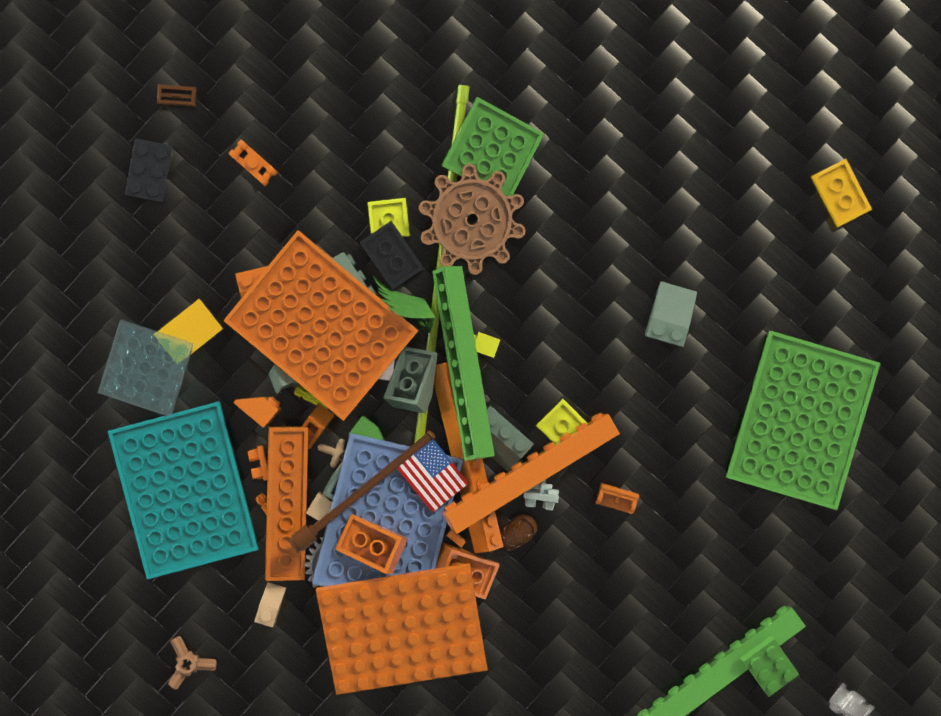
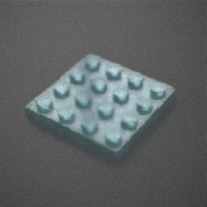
(145, 368)

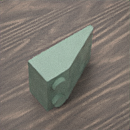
(671, 314)
(412, 380)

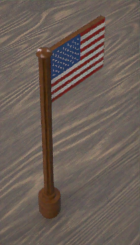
(422, 466)

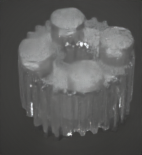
(849, 703)

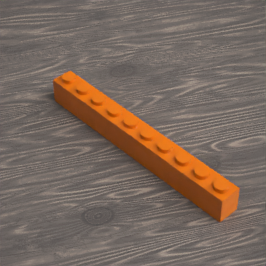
(530, 473)
(485, 532)

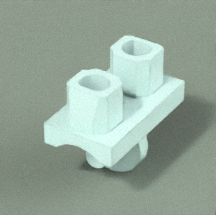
(544, 493)

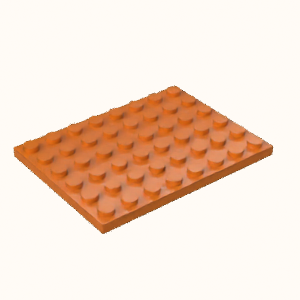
(320, 325)
(402, 628)

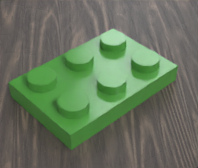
(769, 666)

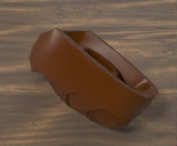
(518, 531)

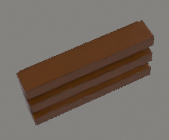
(169, 95)

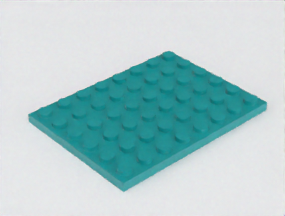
(183, 490)

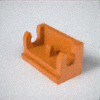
(617, 498)

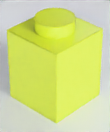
(486, 344)

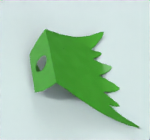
(408, 306)

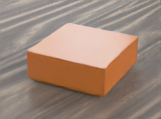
(457, 538)

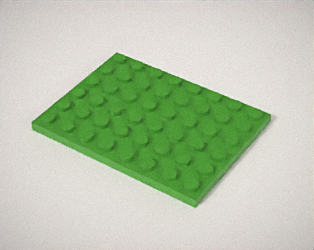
(803, 420)

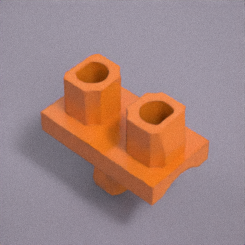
(259, 454)

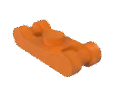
(253, 162)

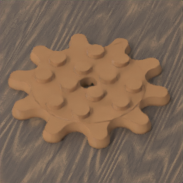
(493, 221)

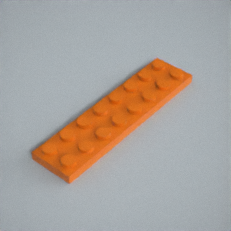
(285, 501)

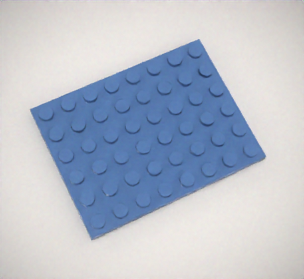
(388, 504)

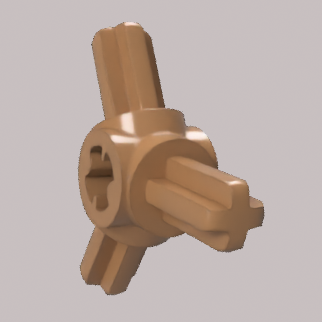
(182, 670)

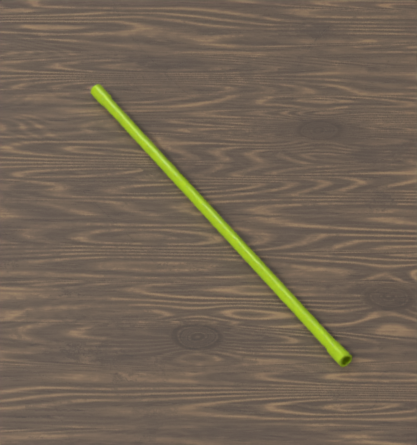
(462, 100)

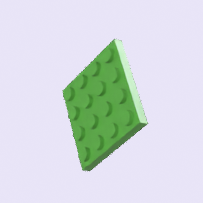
(492, 144)

